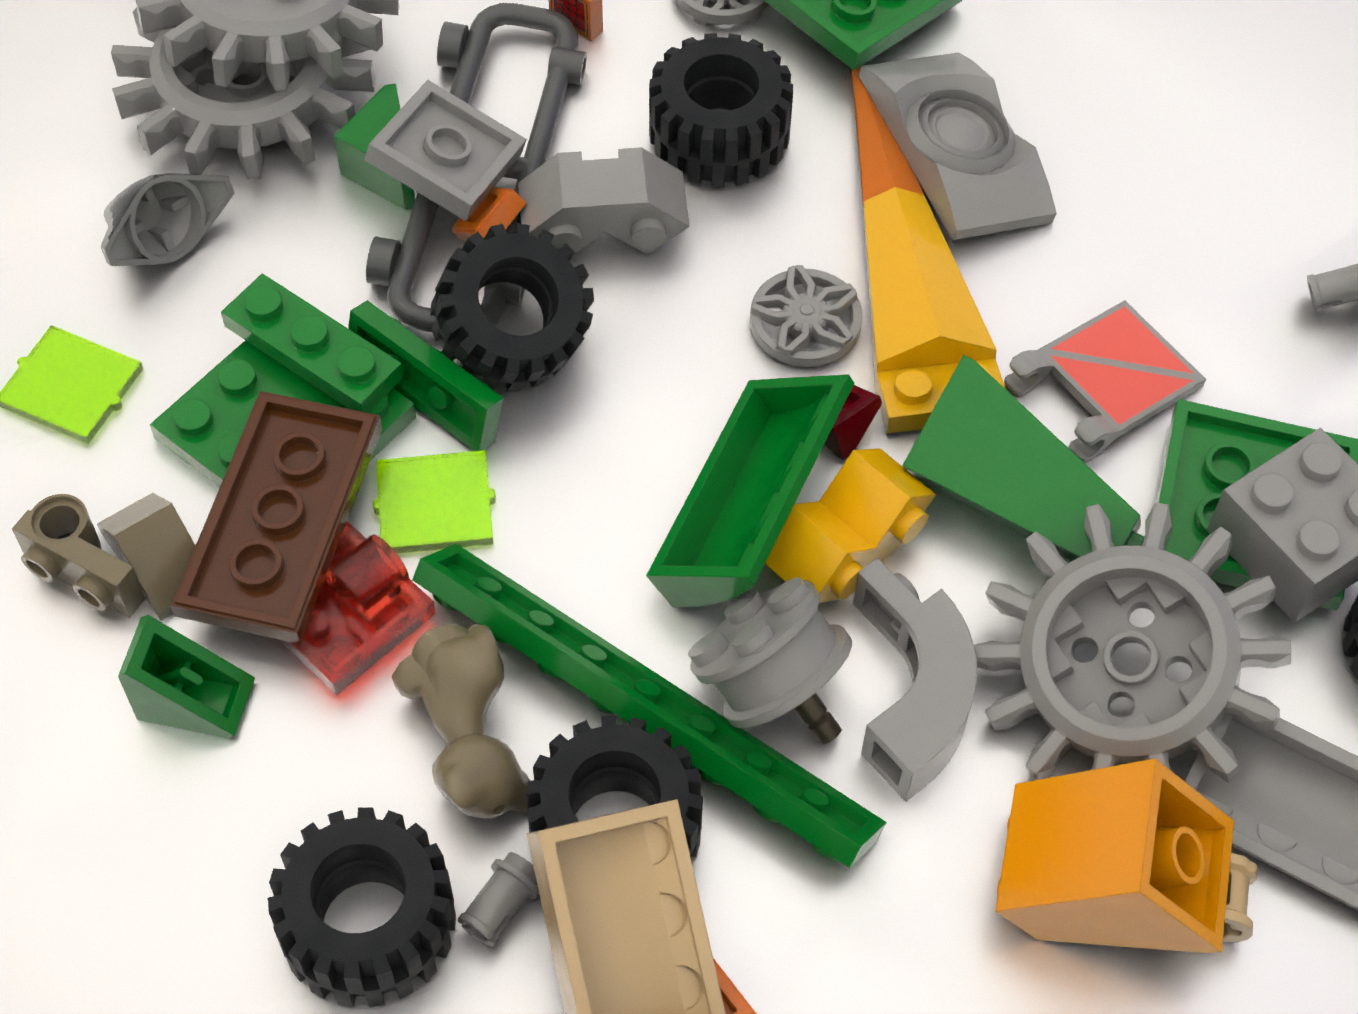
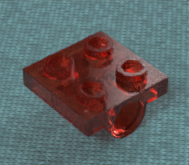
(361, 611)

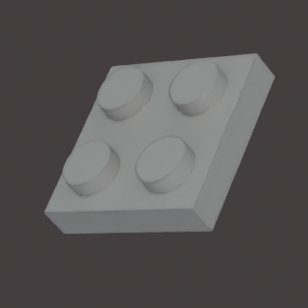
(445, 149)

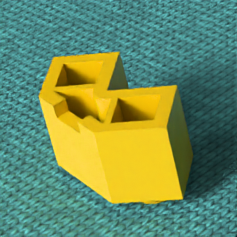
(859, 518)

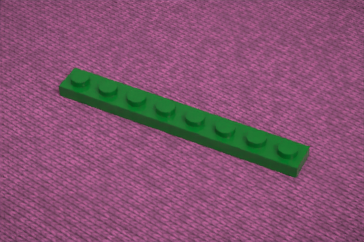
(629, 689)

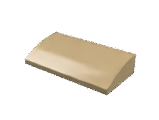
(625, 914)

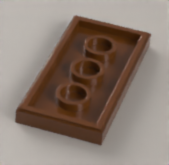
(278, 517)

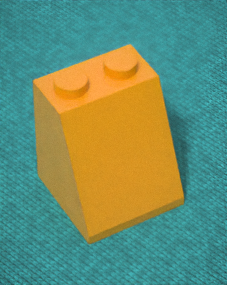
(1117, 860)

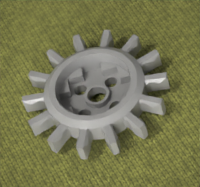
(264, 32)
(235, 114)
(1093, 605)

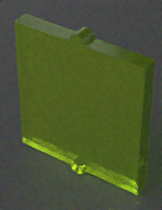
(69, 384)
(434, 501)

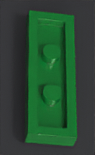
(312, 344)
(432, 380)

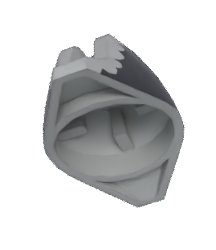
(162, 217)

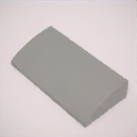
(1290, 803)

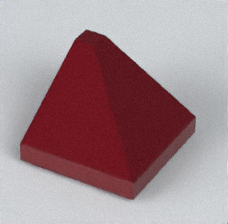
(853, 421)

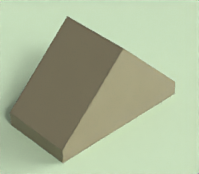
(155, 544)

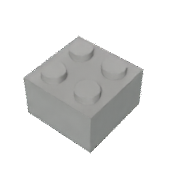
(1296, 523)

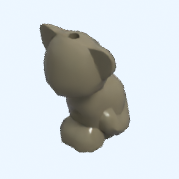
(457, 678)

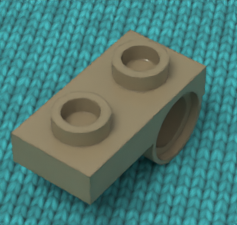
(78, 558)

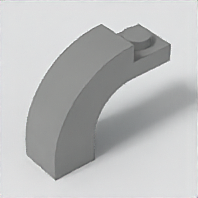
(924, 728)

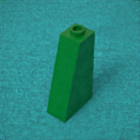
(1011, 467)

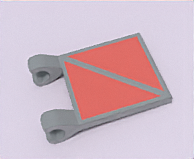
(1114, 370)

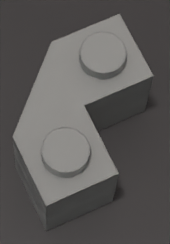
(626, 196)

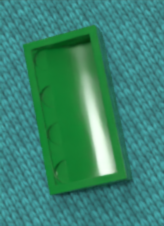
(747, 489)

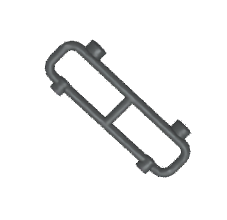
(462, 48)

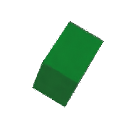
(353, 143)
(182, 682)

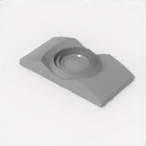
(961, 144)

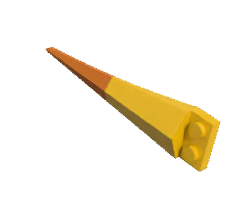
(916, 291)

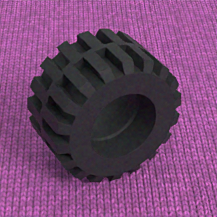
(720, 76)
(538, 269)
(609, 761)
(354, 854)

